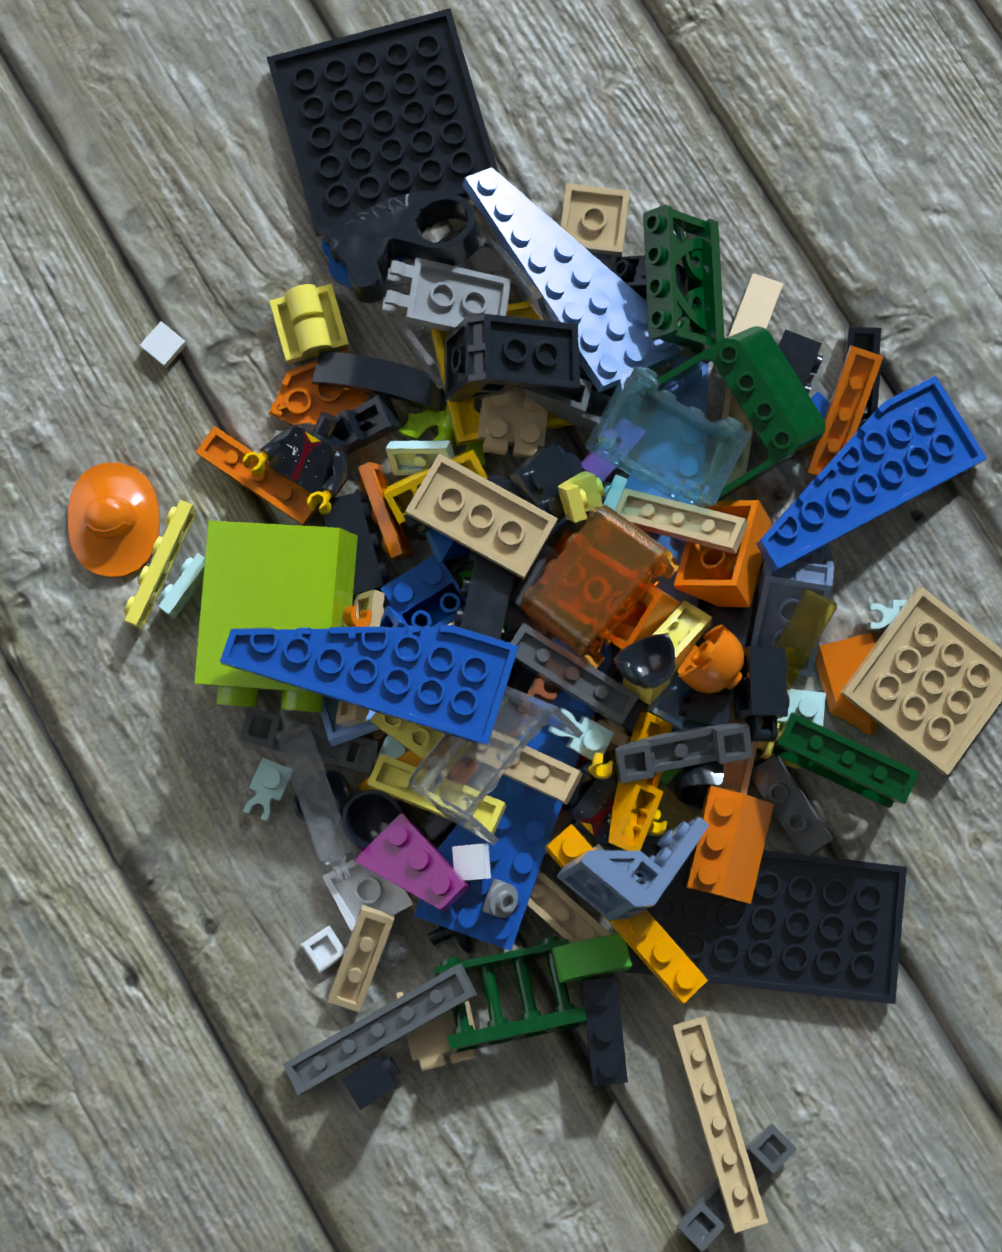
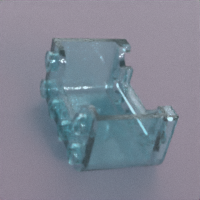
(667, 442)

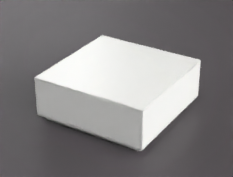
(163, 344)
(472, 861)
(324, 949)

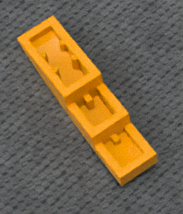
(637, 800)

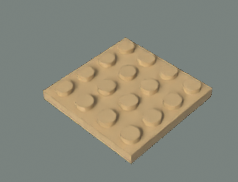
(929, 681)

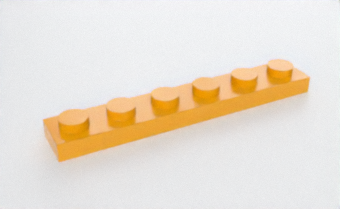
(640, 931)

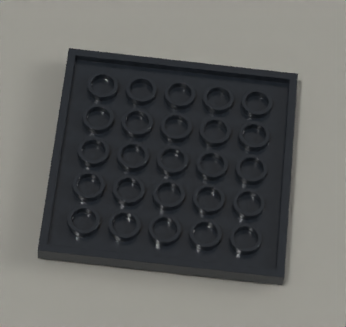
(381, 116)

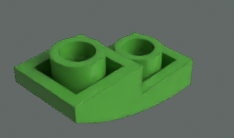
(591, 957)

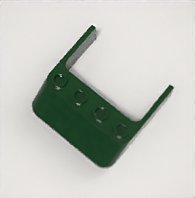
(765, 392)

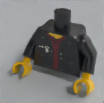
(309, 458)
(594, 800)

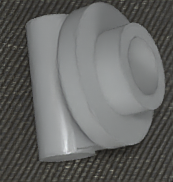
(500, 899)

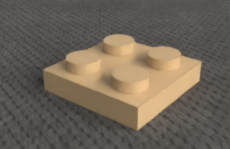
(596, 217)

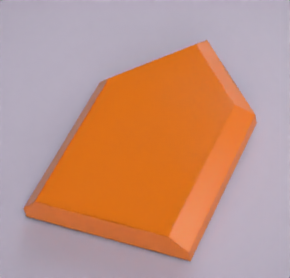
(303, 402)
(835, 667)

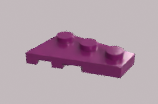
(413, 864)

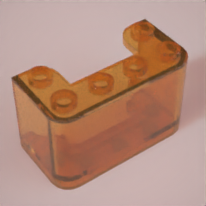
(596, 583)

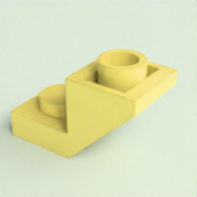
(580, 495)

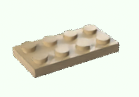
(481, 516)

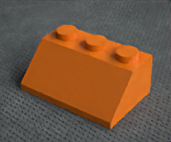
(723, 576)
(731, 847)

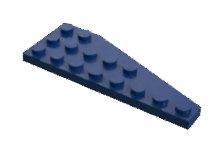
(892, 458)
(411, 673)
(518, 852)

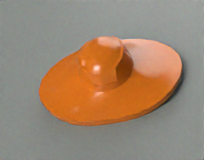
(113, 520)

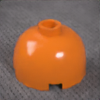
(714, 663)

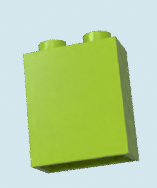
(269, 580)

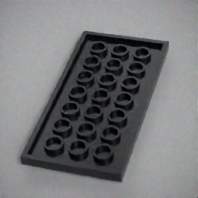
(808, 929)

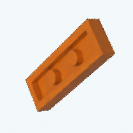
(395, 539)

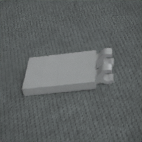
(444, 294)

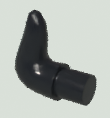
(443, 933)

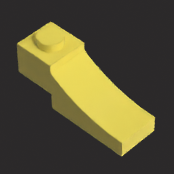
(684, 629)

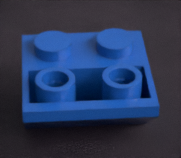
(425, 595)

